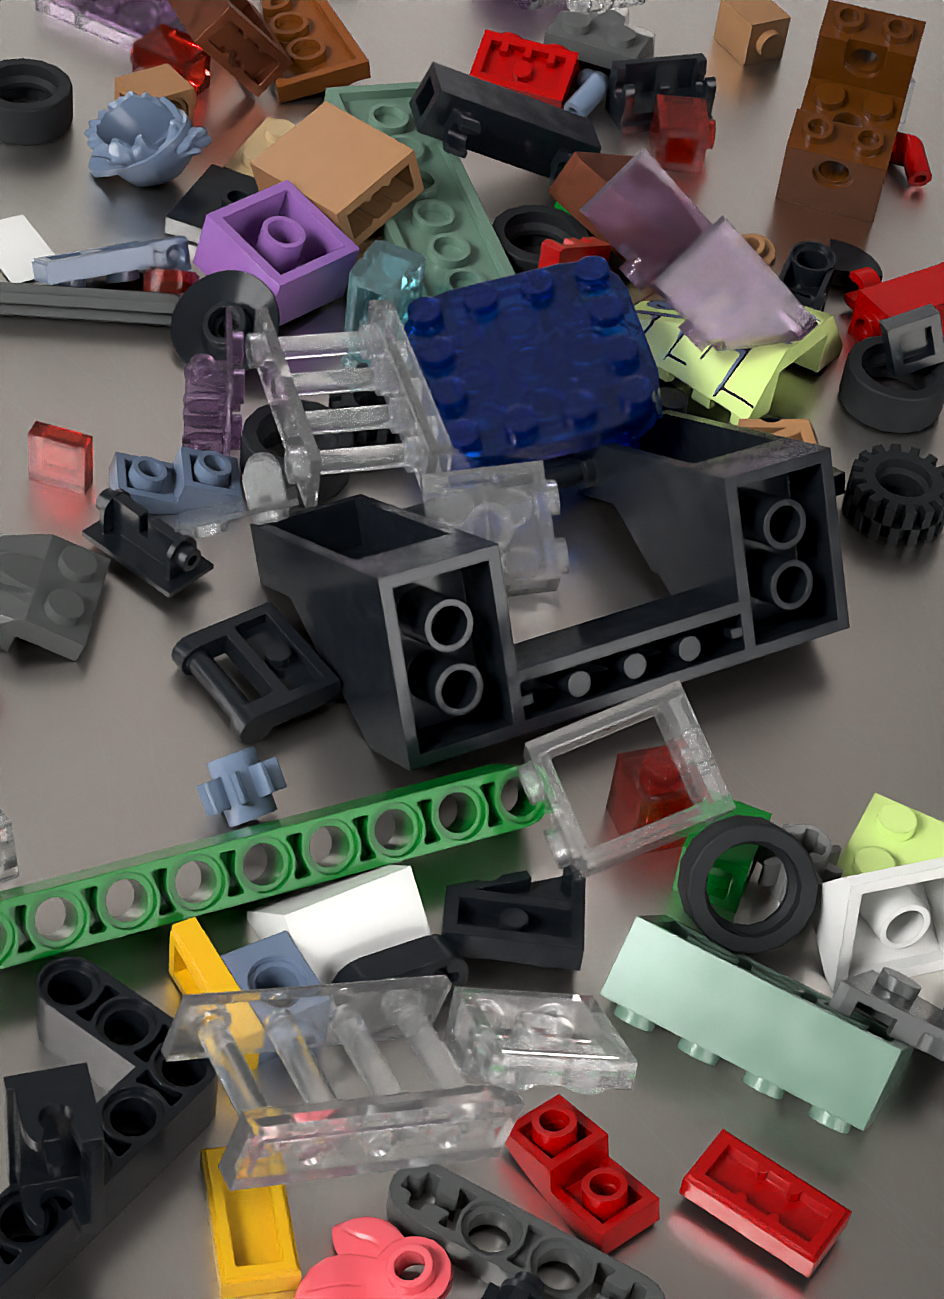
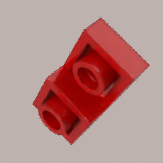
(573, 1171)

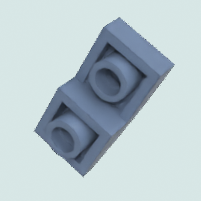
(188, 483)

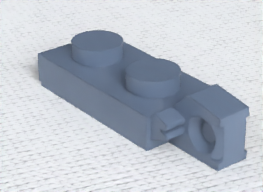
(115, 261)

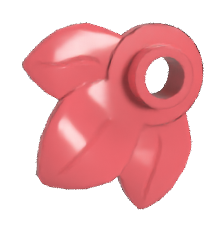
(370, 1263)

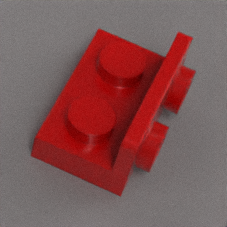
(526, 66)

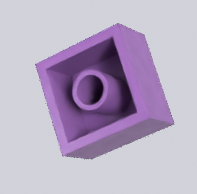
(283, 244)

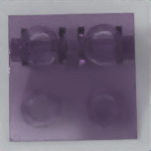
(212, 395)

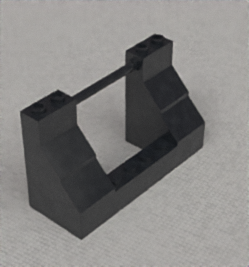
(422, 612)

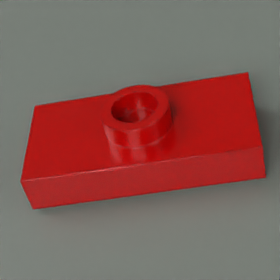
(765, 1202)

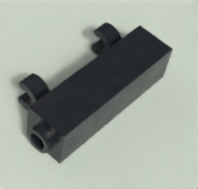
(498, 123)

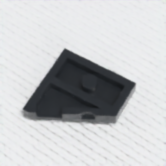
(518, 919)

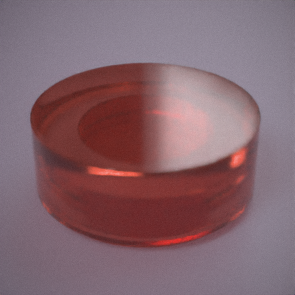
(168, 281)

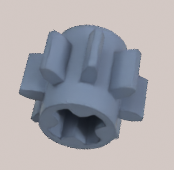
(241, 786)

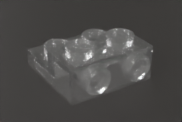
(509, 508)
(537, 1040)

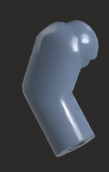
(589, 92)

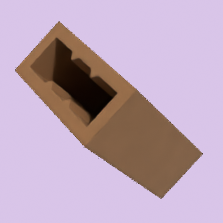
(343, 169)

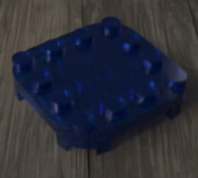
(536, 364)

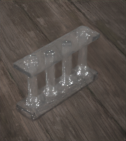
(393, 375)
(327, 1133)

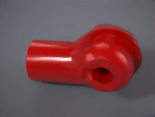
(910, 154)

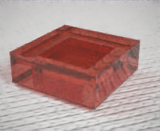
(60, 457)

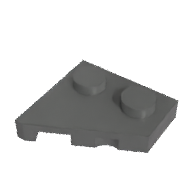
(896, 1003)

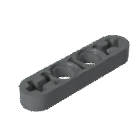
(531, 1238)

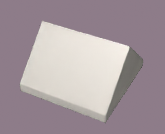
(346, 917)
(882, 921)

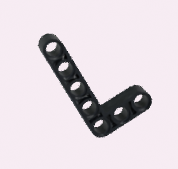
(90, 1019)

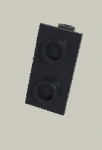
(145, 545)

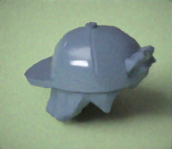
(143, 140)

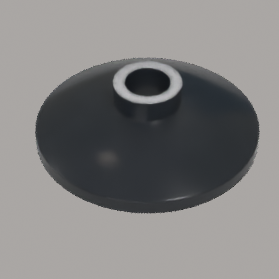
(201, 310)

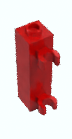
(886, 299)

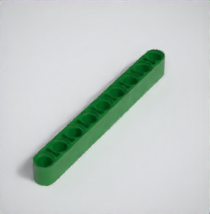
(287, 868)

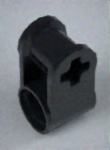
(809, 273)

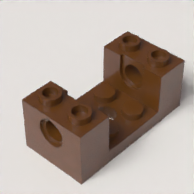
(850, 111)

